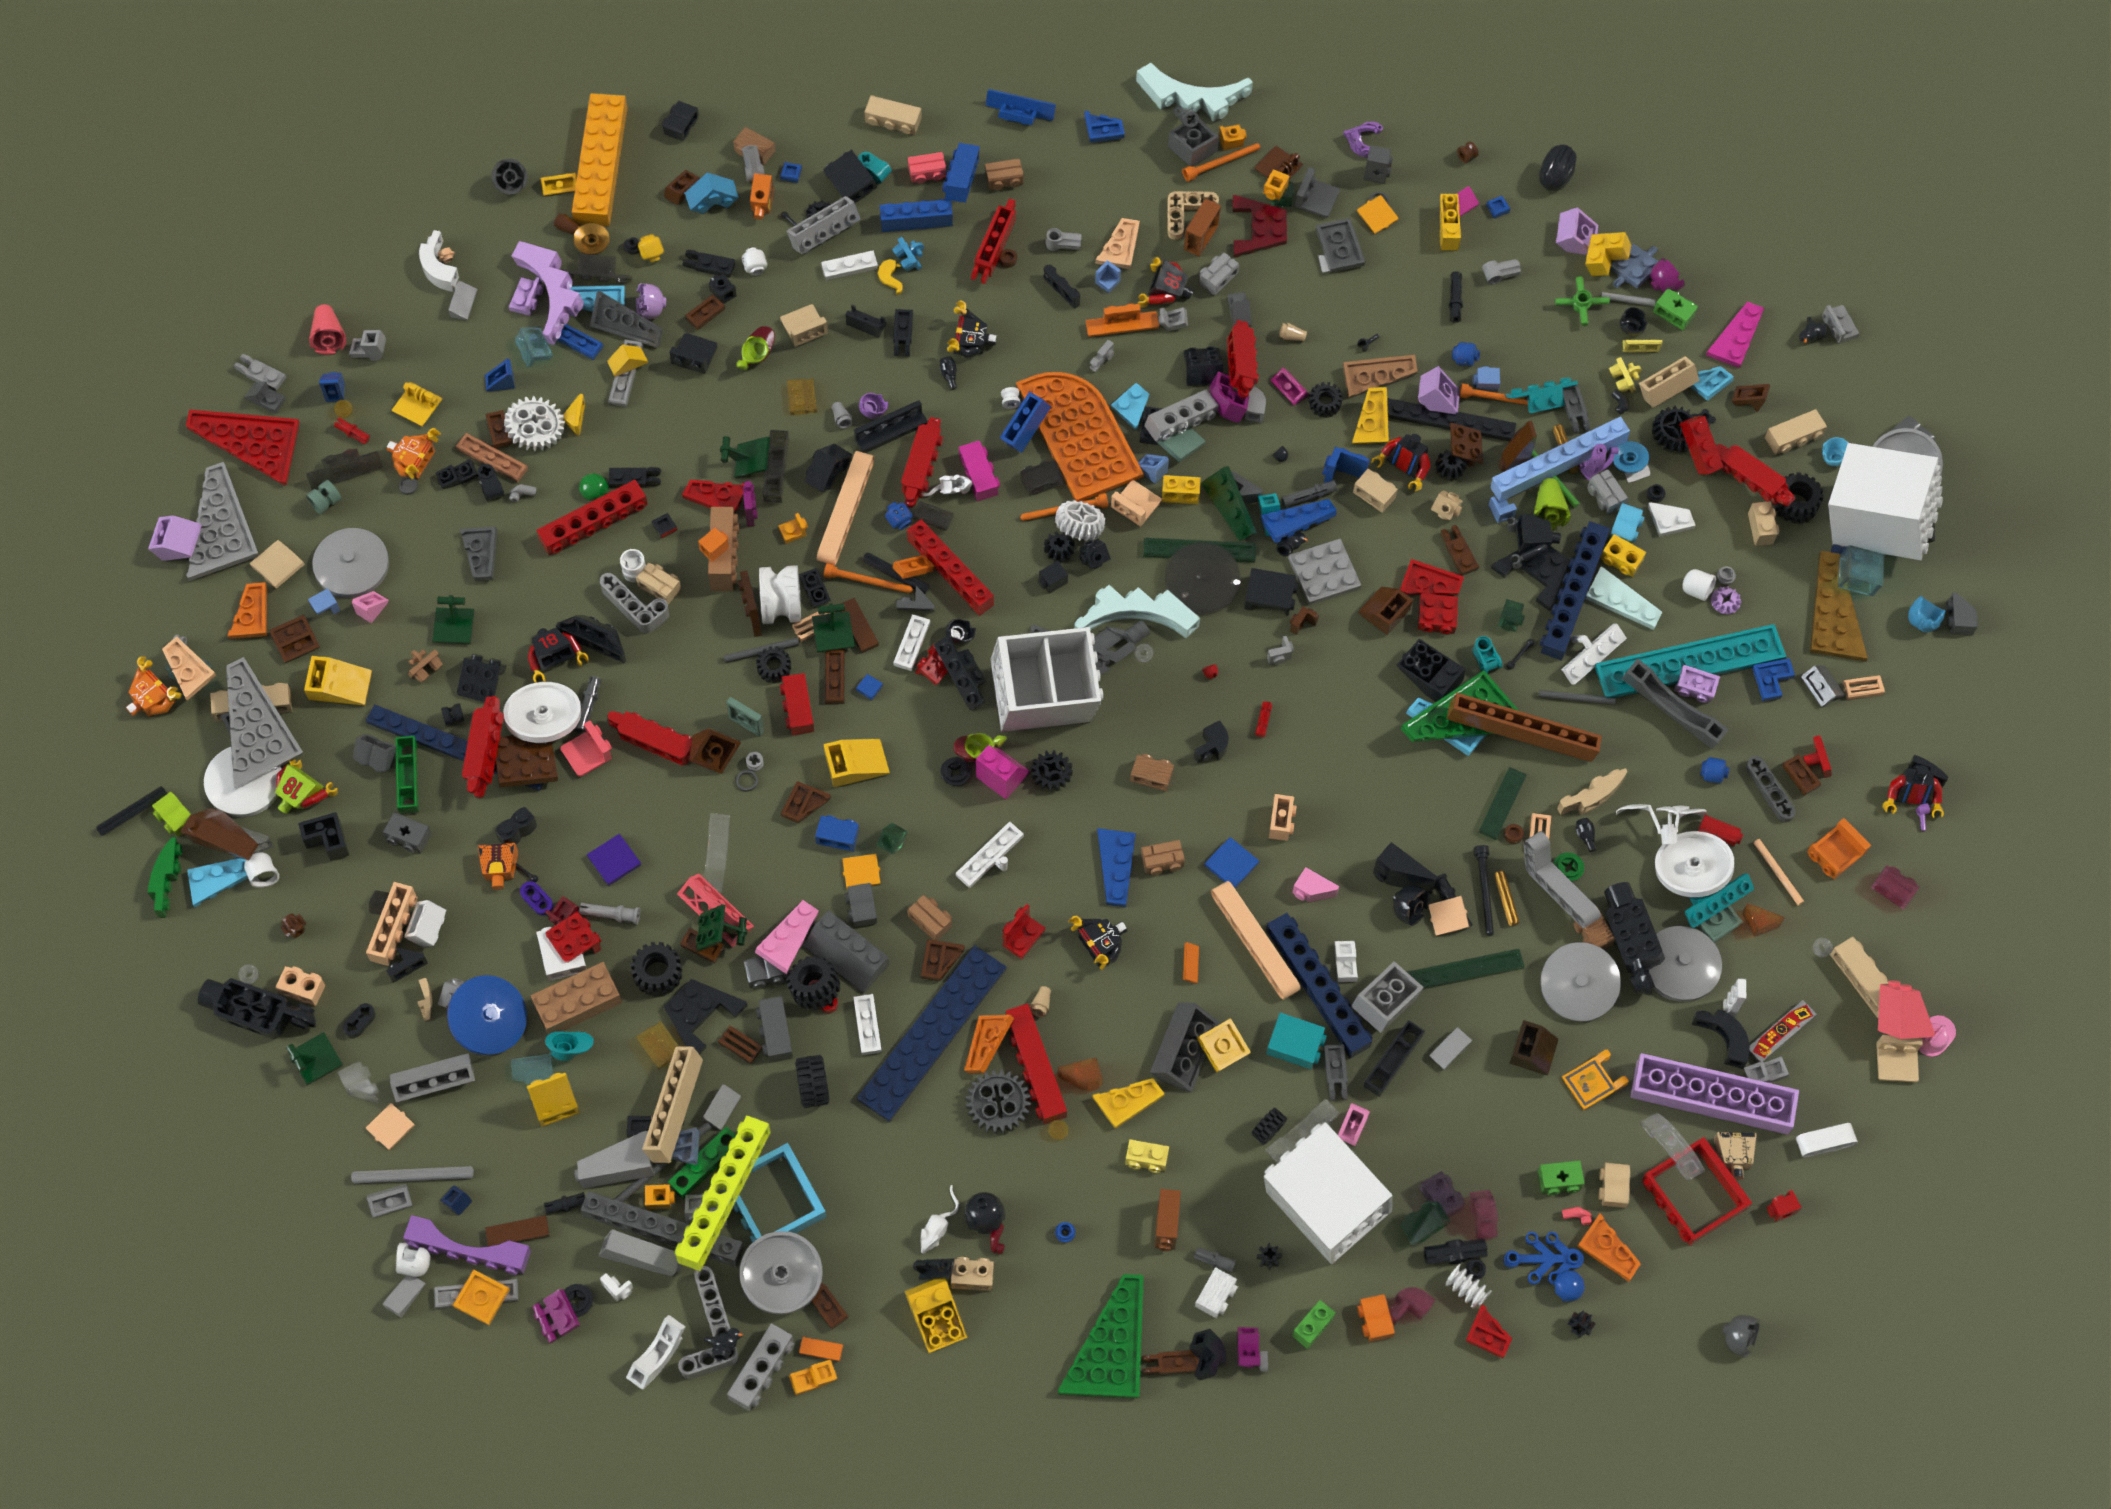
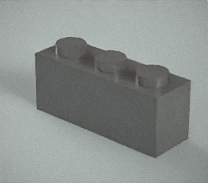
(774, 1029)

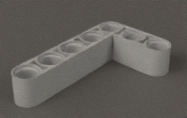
(1555, 883)
(715, 1325)

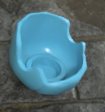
(1834, 451)

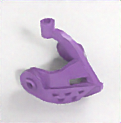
(1355, 133)
(1597, 460)

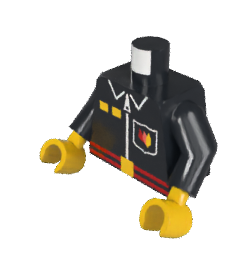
(970, 334)
(1100, 938)

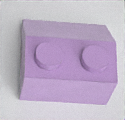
(1575, 231)
(1438, 392)

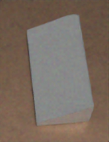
(462, 301)
(721, 1107)
(389, 1200)

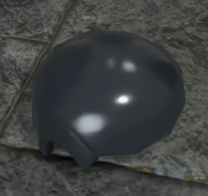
(1633, 321)
(960, 632)

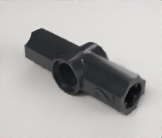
(1455, 1252)

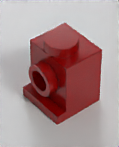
(1784, 1206)

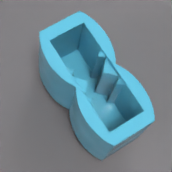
(1627, 522)

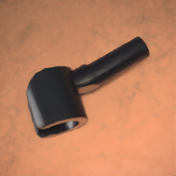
(1367, 341)

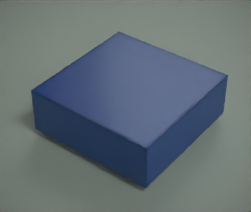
(791, 172)
(1498, 207)
(869, 687)

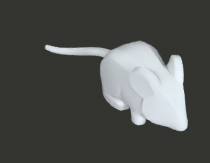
(952, 485)
(936, 1228)

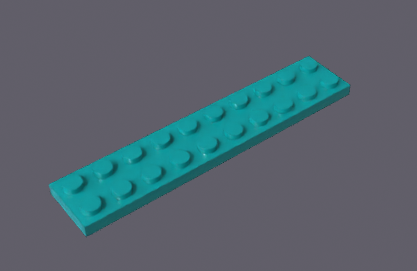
(1710, 655)

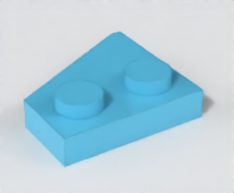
(1712, 382)
(1131, 405)

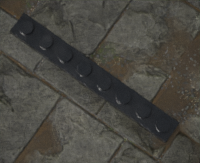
(1421, 415)

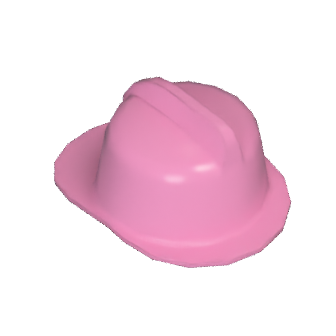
(1944, 1035)

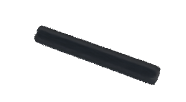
(886, 568)
(131, 811)

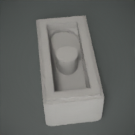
(404, 1295)

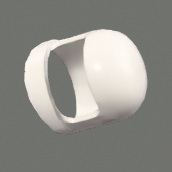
(1699, 584)
(258, 864)
(413, 1262)

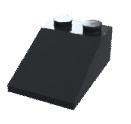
(1401, 870)

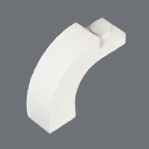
(436, 272)
(658, 1354)

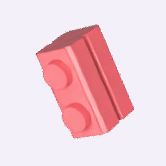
(927, 167)

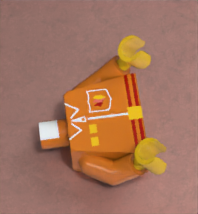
(413, 453)
(149, 692)

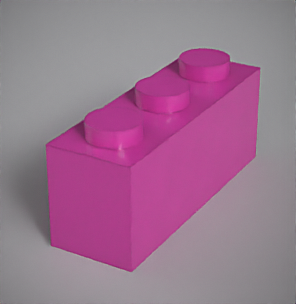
(979, 470)

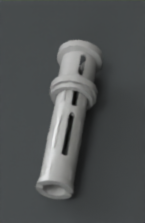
(618, 913)

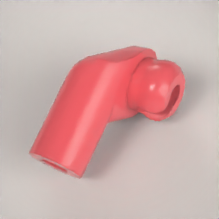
(1578, 1212)

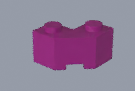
(1230, 404)

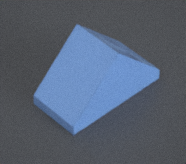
(1154, 466)

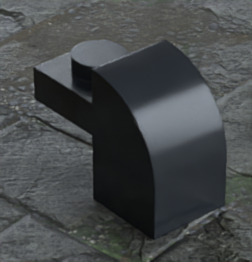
(1216, 742)
(1210, 1351)

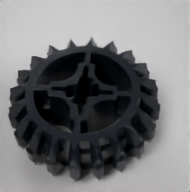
(1667, 434)

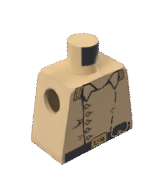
(1736, 1151)

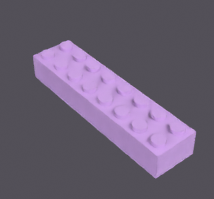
(1714, 1094)

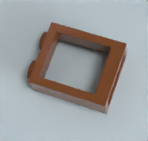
(1202, 227)
(1167, 1219)

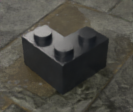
(826, 465)
(325, 831)

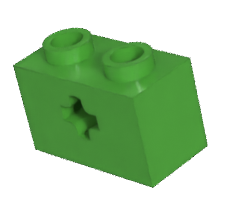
(1675, 309)
(1569, 1171)
(1313, 1324)

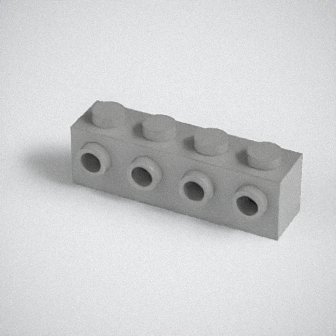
(823, 225)
(432, 1077)

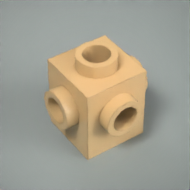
(1447, 505)

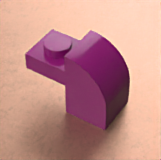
(1248, 1347)

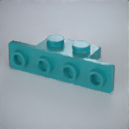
(1545, 396)
(1708, 906)

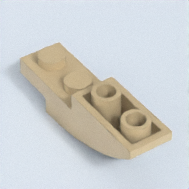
(1598, 792)

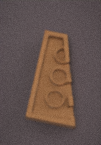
(1377, 372)

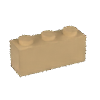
(892, 115)
(1669, 381)
(1795, 432)

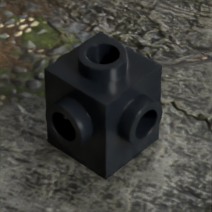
(1094, 553)

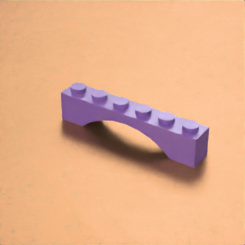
(507, 1256)

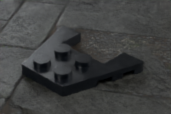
(1545, 568)
(694, 1005)

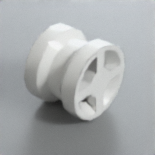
(1010, 398)

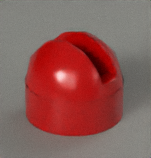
(1210, 671)

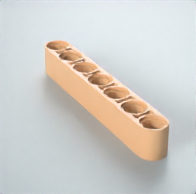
(845, 508)
(1255, 940)

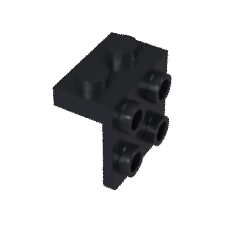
(693, 353)
(1202, 365)
(479, 677)

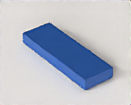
(580, 342)

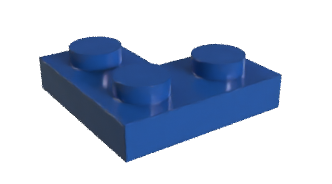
(1769, 674)

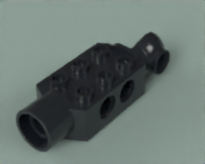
(1633, 935)
(253, 1008)

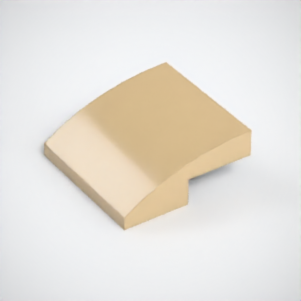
(277, 564)

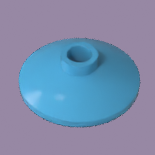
(1631, 451)

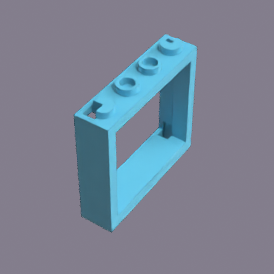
(819, 1212)

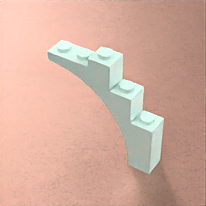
(1213, 100)
(1137, 605)

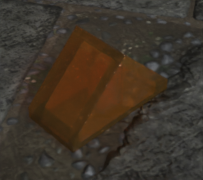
(1761, 920)

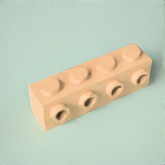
(391, 924)

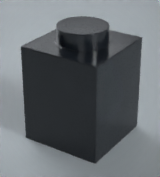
(1053, 577)

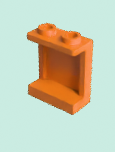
(1839, 849)

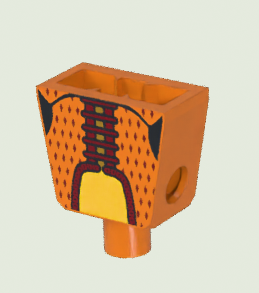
(761, 195)
(498, 863)

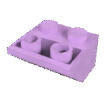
(174, 538)

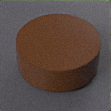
(1008, 258)
(1513, 834)

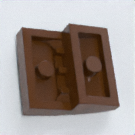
(294, 638)

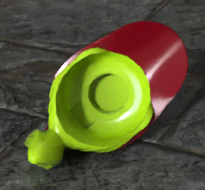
(757, 347)
(972, 745)

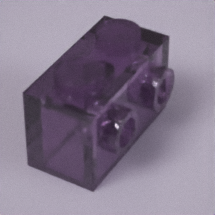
(1440, 1189)

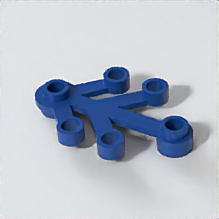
(1546, 1257)

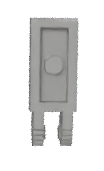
(260, 372)

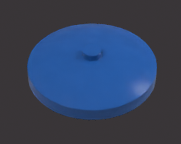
(487, 1015)

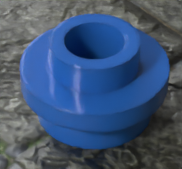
(1065, 1226)

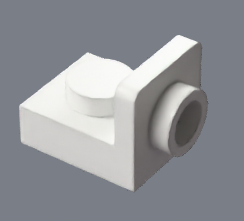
(612, 1286)

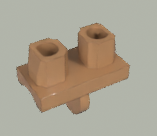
(418, 670)

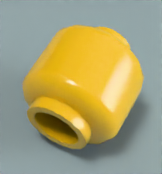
(650, 247)

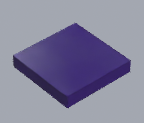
(614, 859)

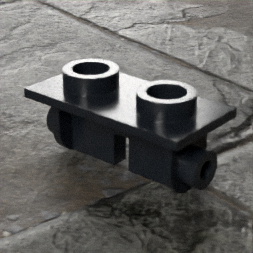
(934, 1268)

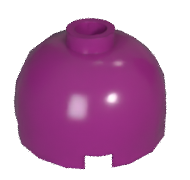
(1665, 277)

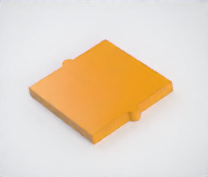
(1377, 214)
(861, 870)

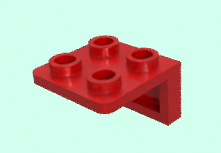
(573, 937)

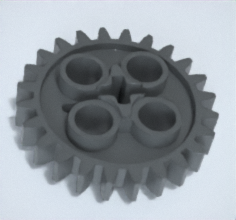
(1015, 1099)

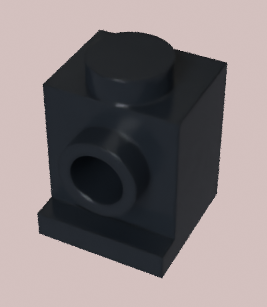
(722, 288)

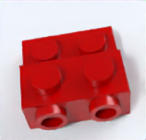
(1437, 613)

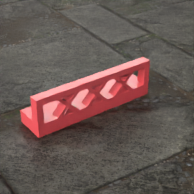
(713, 898)

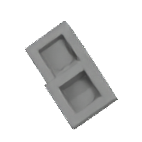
(1450, 1048)
(1767, 1071)

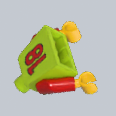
(299, 789)

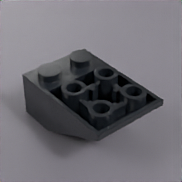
(1431, 670)

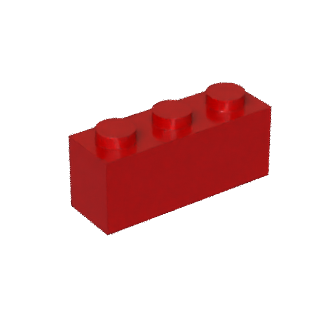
(1701, 445)
(797, 704)

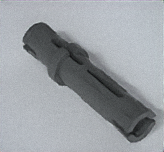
(1310, 493)
(589, 699)

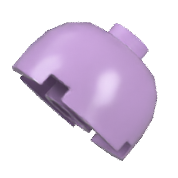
(650, 301)

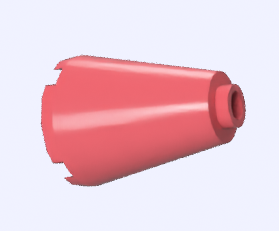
(326, 331)

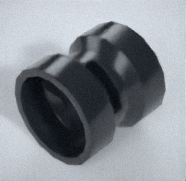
(457, 714)

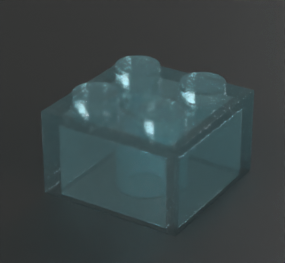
(1861, 570)

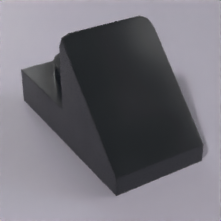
(411, 962)

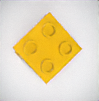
(416, 404)

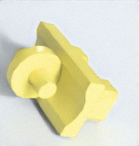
(1620, 369)

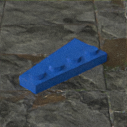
(1290, 520)
(1116, 862)

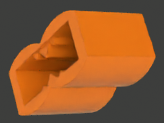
(1376, 1318)

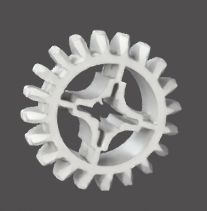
(1080, 520)

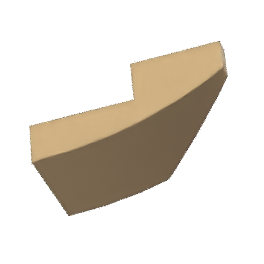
(426, 1004)

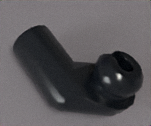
(1622, 401)

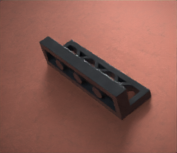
(889, 427)

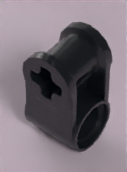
(490, 484)

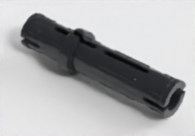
(1455, 302)

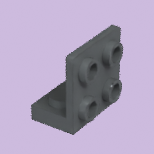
(1315, 195)

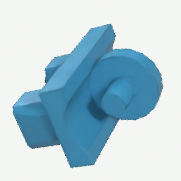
(903, 249)

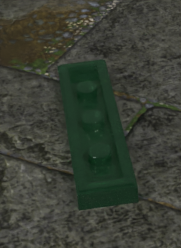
(1502, 803)

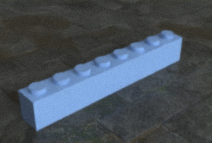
(1558, 459)

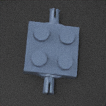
(1636, 268)

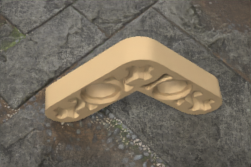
(1184, 204)

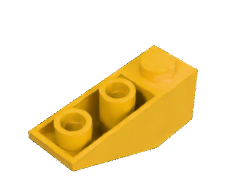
(1449, 222)

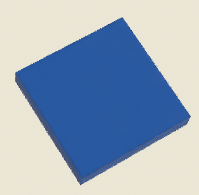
(1231, 862)

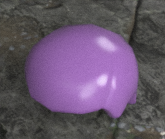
(873, 405)

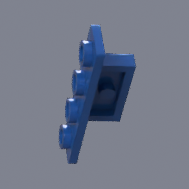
(1019, 108)

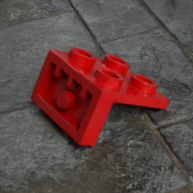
(1022, 932)

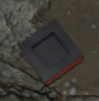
(664, 525)

